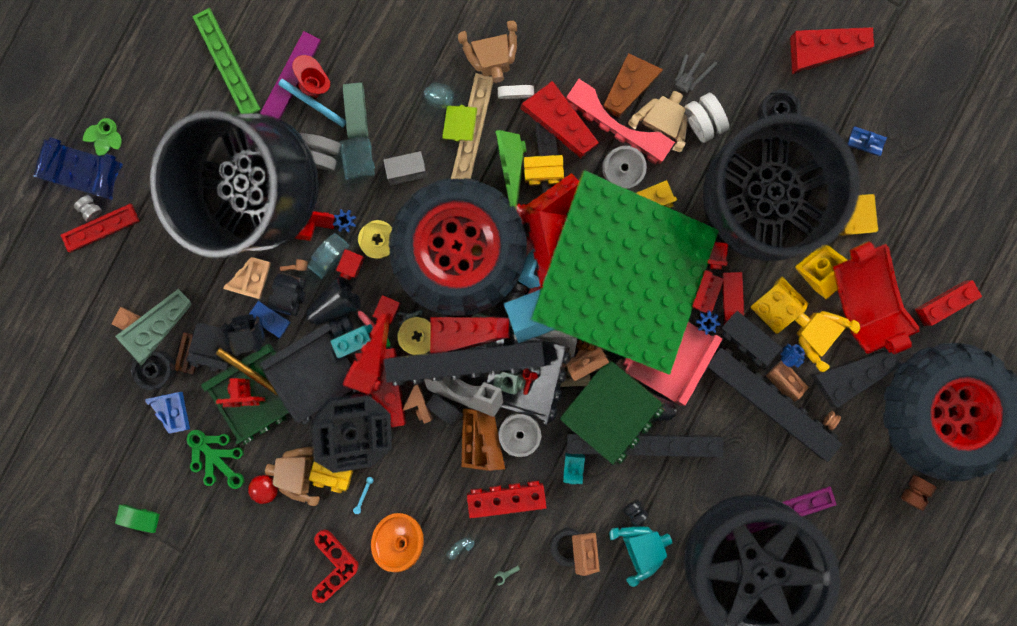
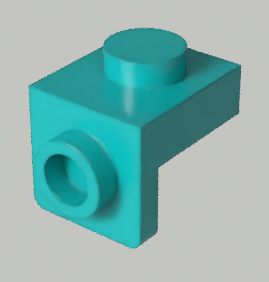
(573, 468)

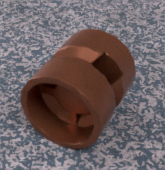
(918, 493)

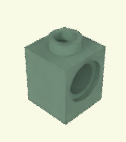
(501, 381)

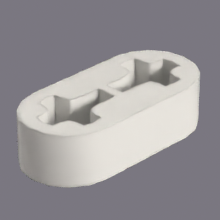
(515, 92)

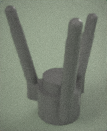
(685, 81)

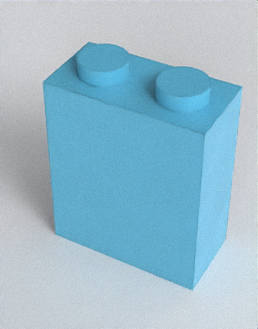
(520, 313)

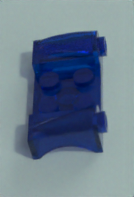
(77, 168)

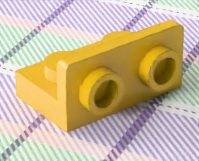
(659, 193)

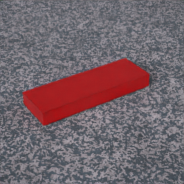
(732, 294)

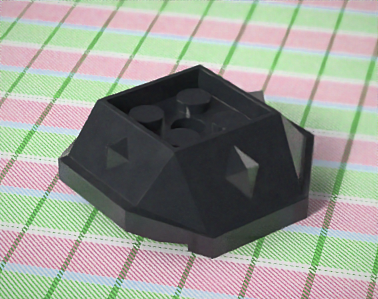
(359, 448)

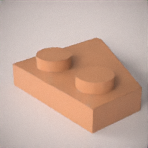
(586, 362)

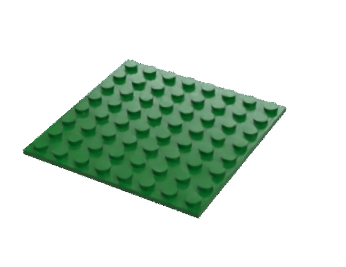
(625, 273)

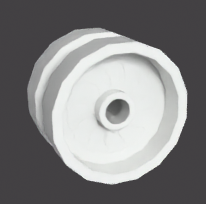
(706, 117)

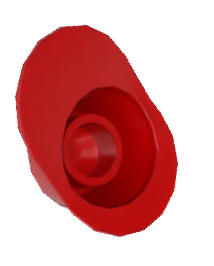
(310, 76)

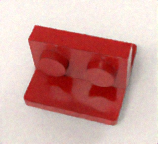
(707, 292)
(240, 393)

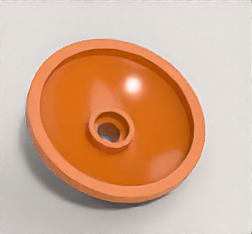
(388, 540)

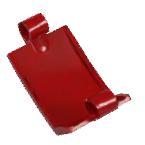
(873, 299)

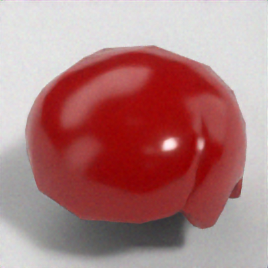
(262, 489)

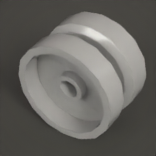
(320, 149)
(628, 156)
(519, 446)

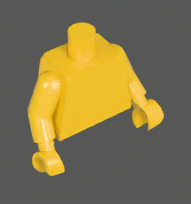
(820, 332)

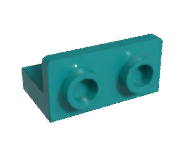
(351, 341)

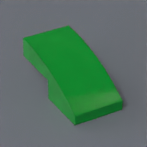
(137, 518)

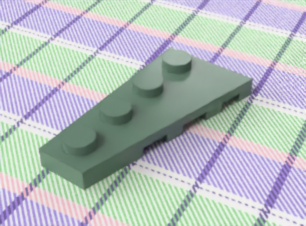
(149, 330)

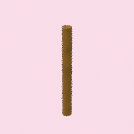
(245, 369)

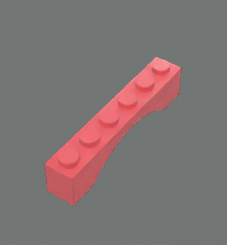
(652, 144)

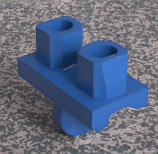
(866, 141)

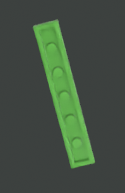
(226, 62)

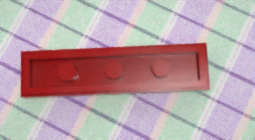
(100, 228)

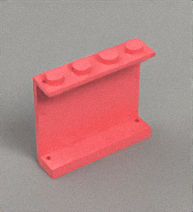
(690, 363)

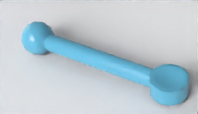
(357, 509)

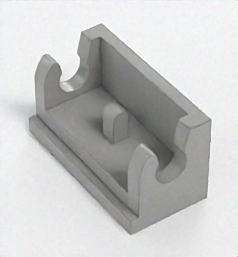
(405, 168)

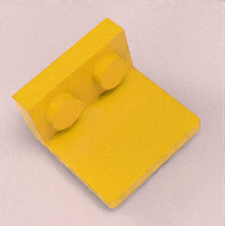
(864, 217)
(780, 305)

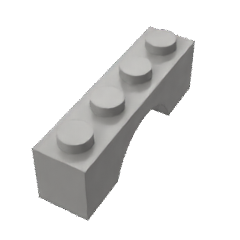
(482, 398)

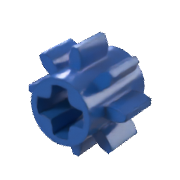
(343, 215)
(711, 326)
(792, 355)

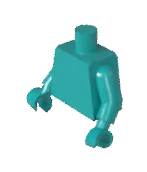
(645, 550)

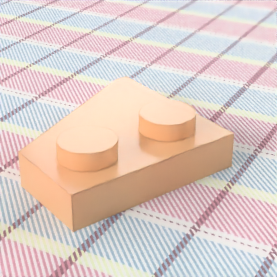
(250, 279)

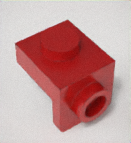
(718, 256)

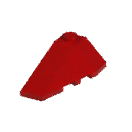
(368, 370)

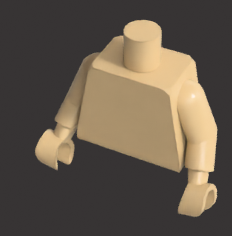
(664, 117)

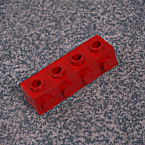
(506, 500)

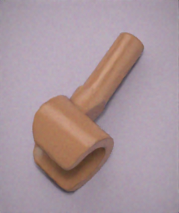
(301, 265)

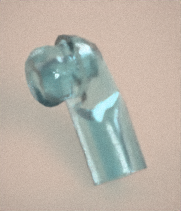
(458, 546)

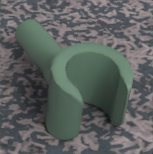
(504, 575)

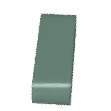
(355, 110)

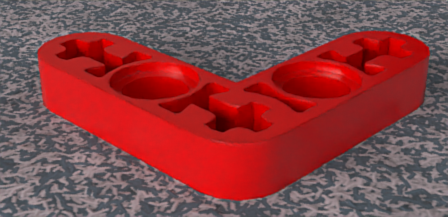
(340, 563)

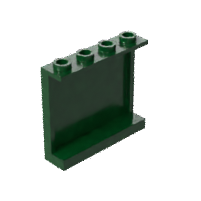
(612, 412)
(248, 420)

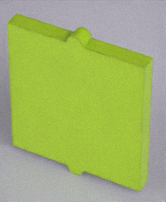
(459, 123)

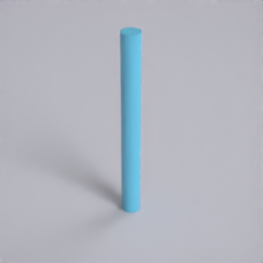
(311, 102)

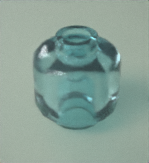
(439, 95)

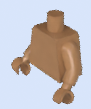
(492, 54)
(292, 474)

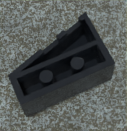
(751, 340)

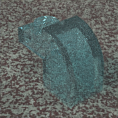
(327, 254)

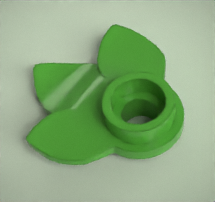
(103, 140)

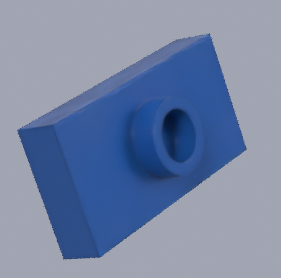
(270, 319)

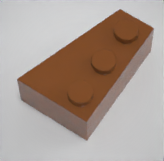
(630, 83)
(480, 441)

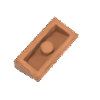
(787, 381)
(585, 554)

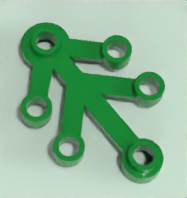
(213, 457)

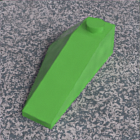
(512, 159)

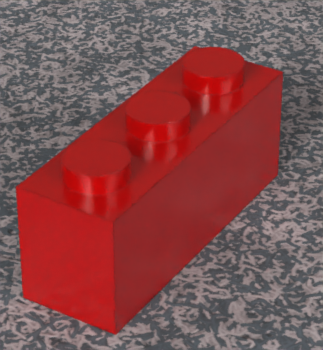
(555, 199)
(948, 303)

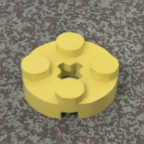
(366, 241)
(407, 331)

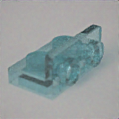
(357, 157)

